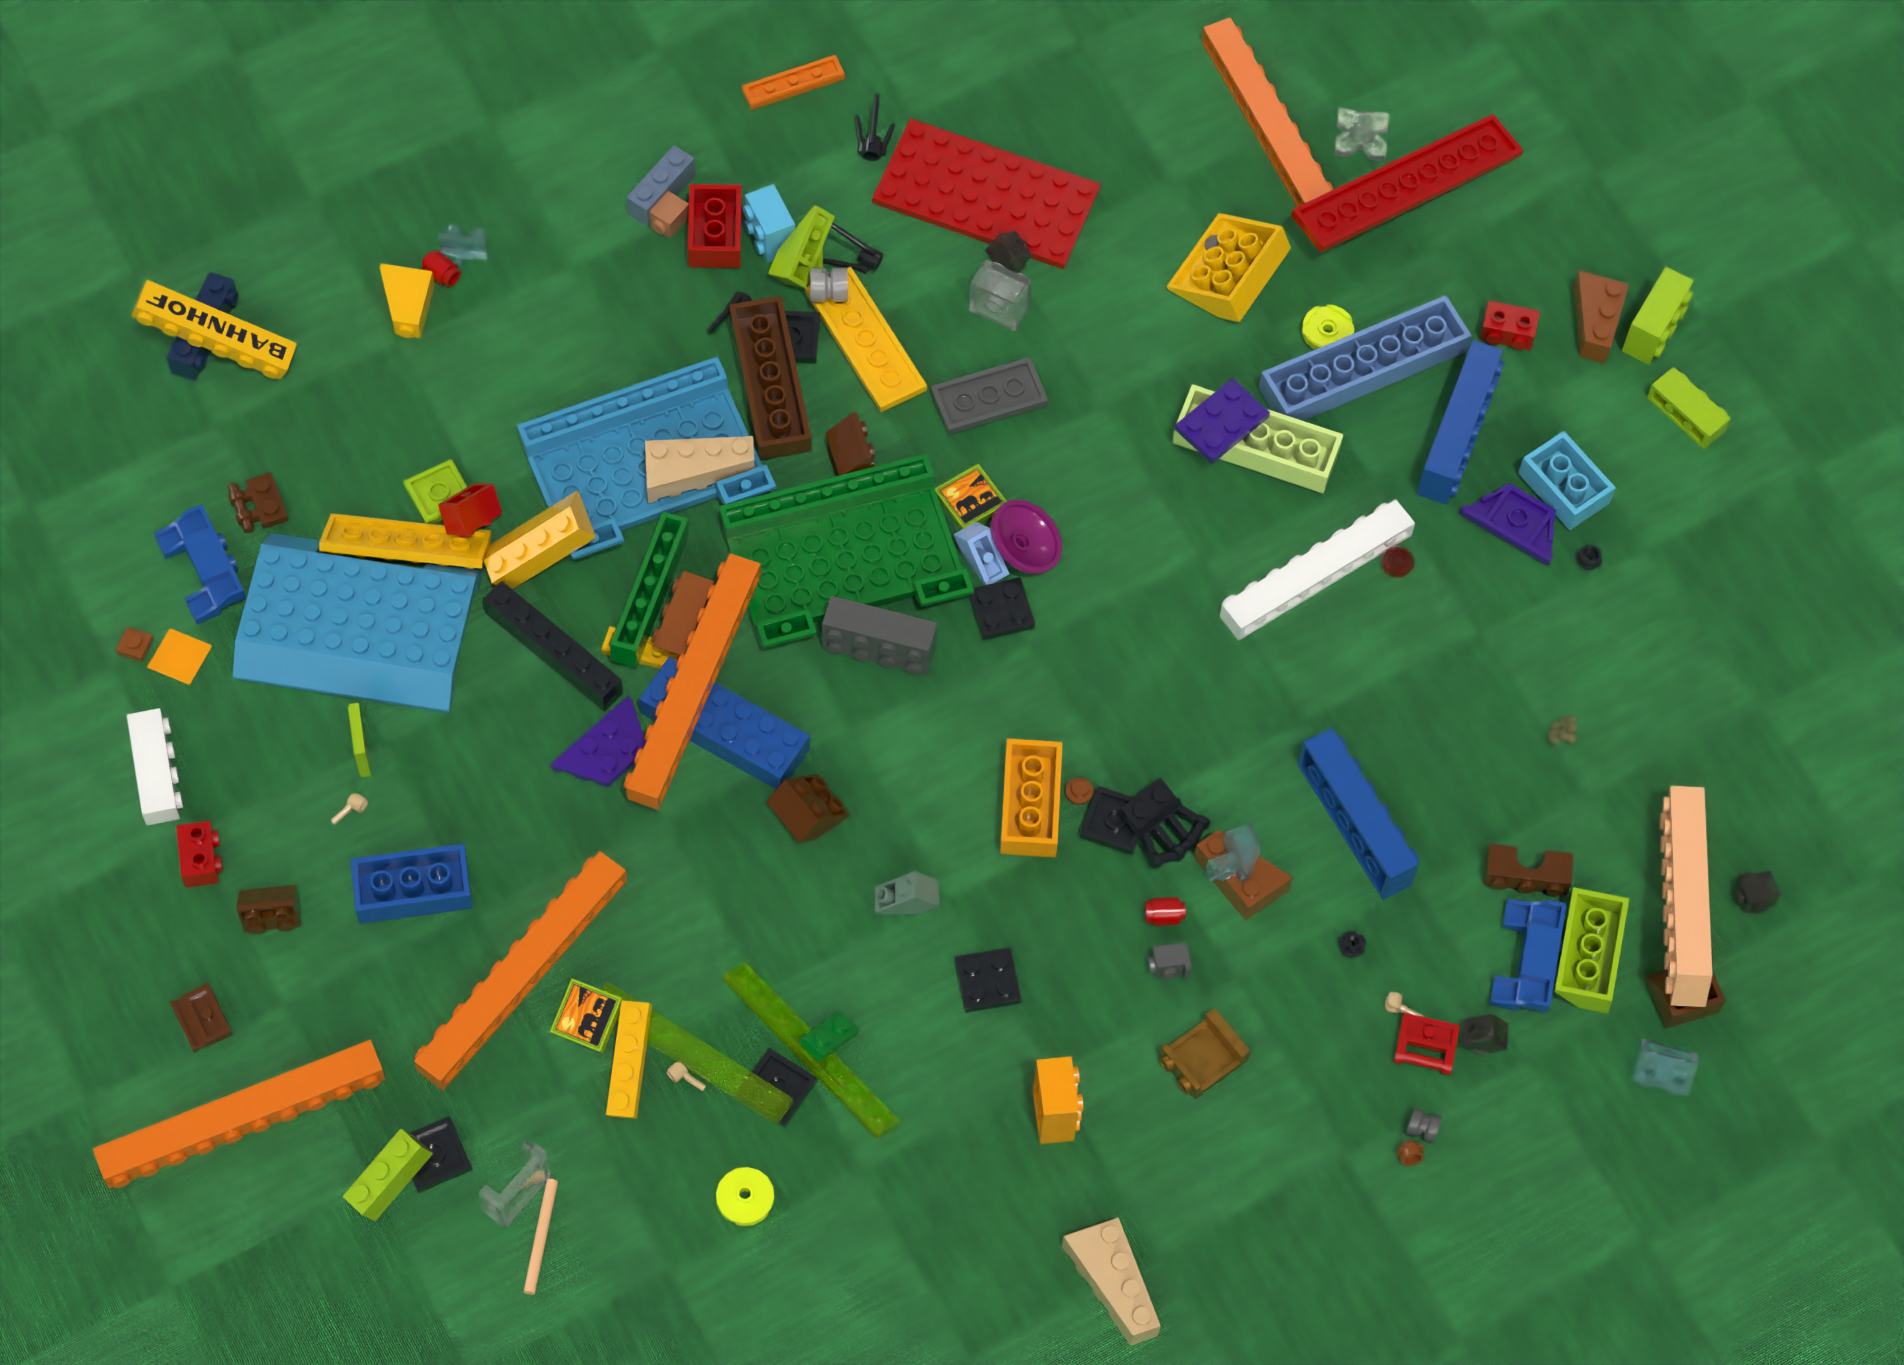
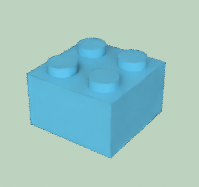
(767, 221)

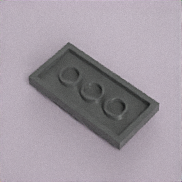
(989, 395)

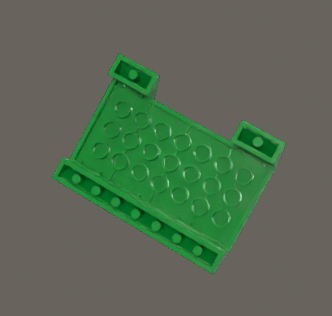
(846, 537)

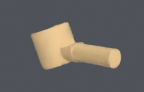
(354, 802)
(1394, 1004)
(678, 1071)

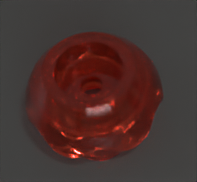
(1395, 568)

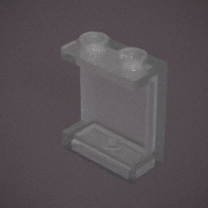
(521, 1189)

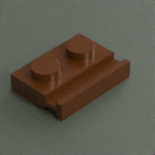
(201, 1018)

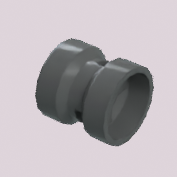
(1423, 1125)

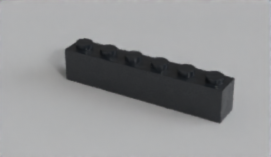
(553, 646)

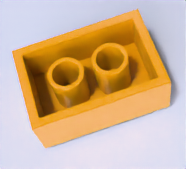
(1057, 1100)

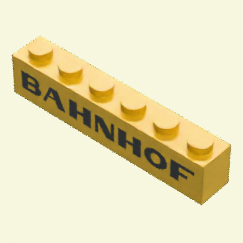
(213, 330)

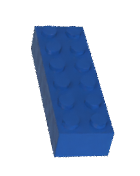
(1461, 423)
(737, 731)
(1358, 813)

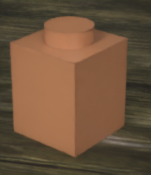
(669, 215)

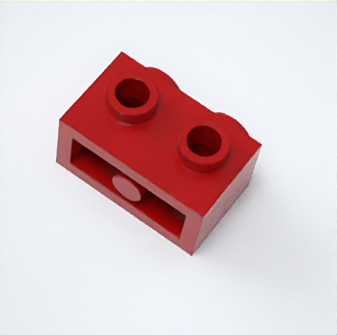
(1509, 325)
(470, 509)
(198, 853)

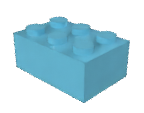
(1566, 480)

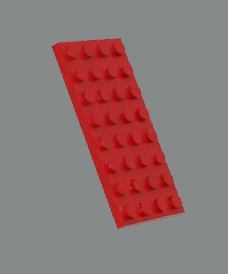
(986, 192)

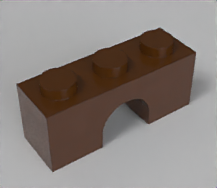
(1504, 871)

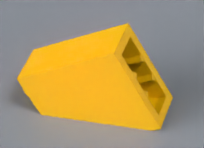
(408, 298)

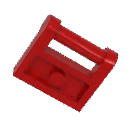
(1430, 1035)

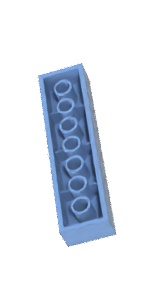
(1366, 360)

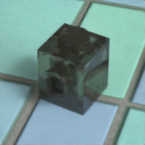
(1009, 251)
(1755, 892)
(1485, 1034)

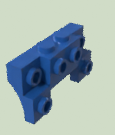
(206, 552)
(1540, 950)

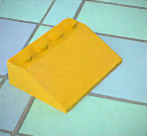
(1243, 265)

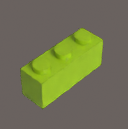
(1688, 407)
(387, 1175)

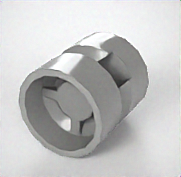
(829, 284)

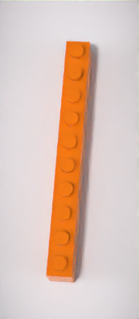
(1264, 112)
(693, 681)
(520, 970)
(239, 1114)

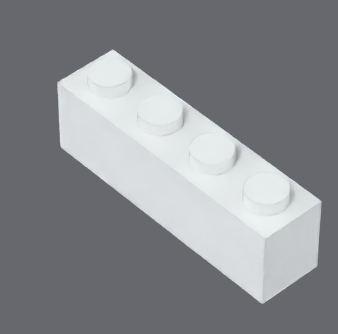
(153, 766)

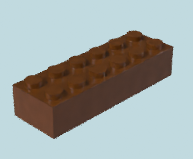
(770, 378)

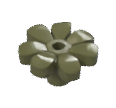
(1563, 730)

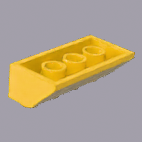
(539, 542)

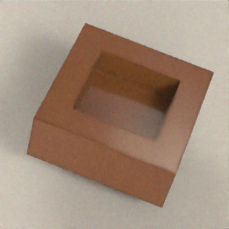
(134, 644)

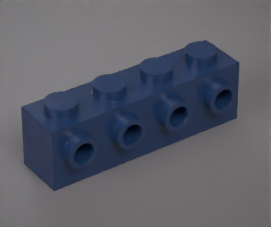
(185, 358)

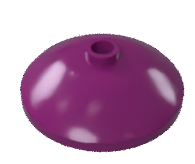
(1026, 536)

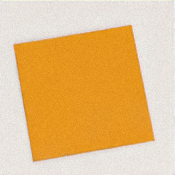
(179, 656)

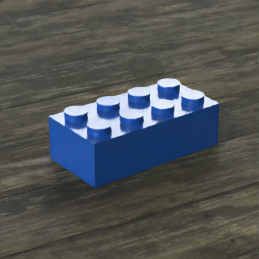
(411, 883)

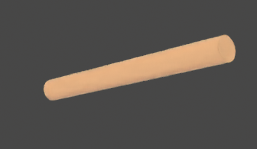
(540, 1237)

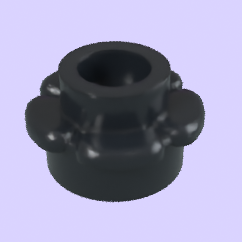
(1589, 551)
(1352, 951)

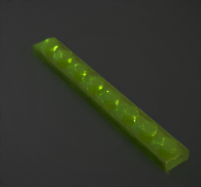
(712, 1064)
(830, 1071)

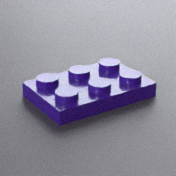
(1222, 421)

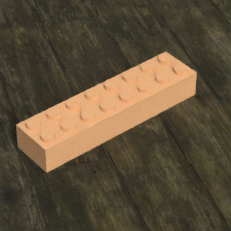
(1686, 897)

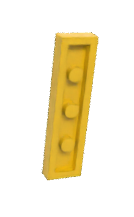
(629, 1059)

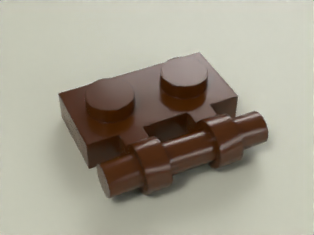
(266, 499)

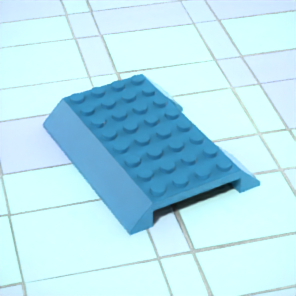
(603, 455)
(353, 625)

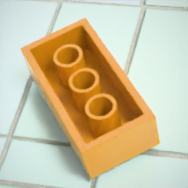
(1031, 798)

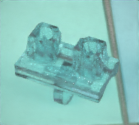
(463, 246)

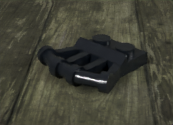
(1150, 809)

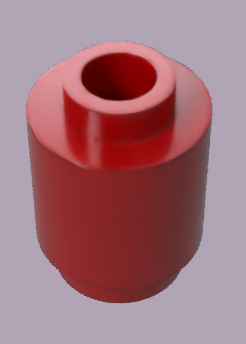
(444, 270)
(1164, 911)

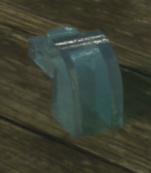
(1241, 857)

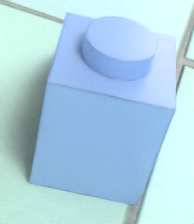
(981, 553)

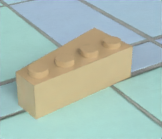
(694, 463)
(1112, 1272)

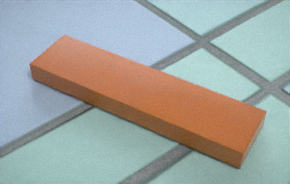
(793, 82)

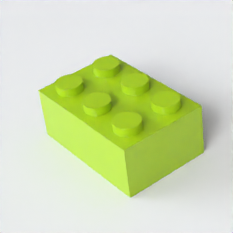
(1659, 316)

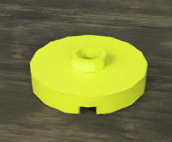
(1326, 318)
(749, 1210)

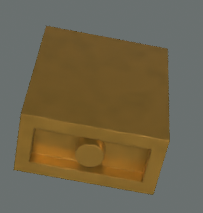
(1204, 1055)

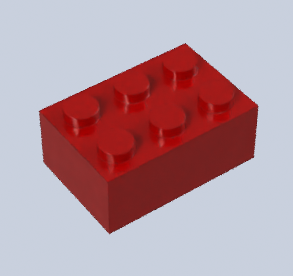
(715, 225)

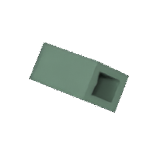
(907, 895)

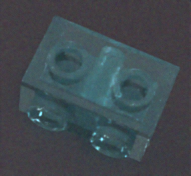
(1665, 1067)

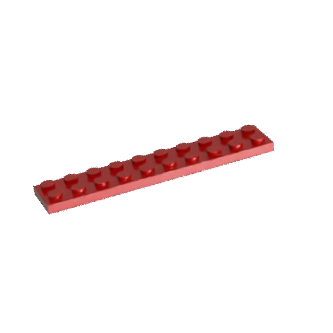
(1406, 183)

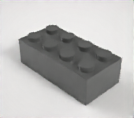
(879, 636)

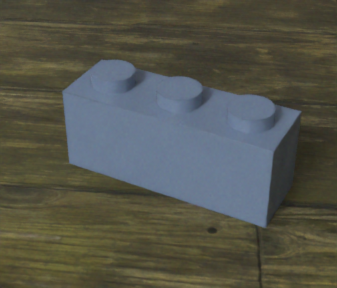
(669, 174)

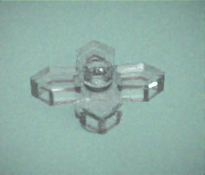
(1361, 132)

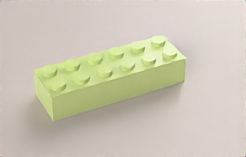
(1278, 447)

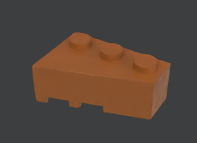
(1598, 313)
(681, 614)
(1255, 892)

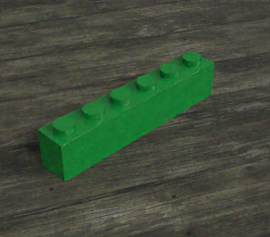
(649, 590)

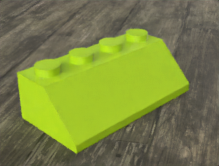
(1591, 949)

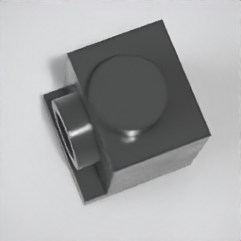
(1170, 961)

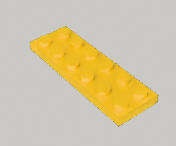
(870, 346)
(403, 541)

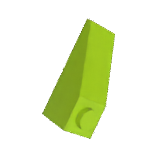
(802, 248)

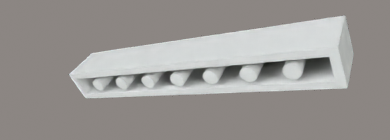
(1316, 569)

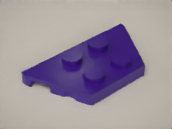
(1516, 519)
(606, 748)

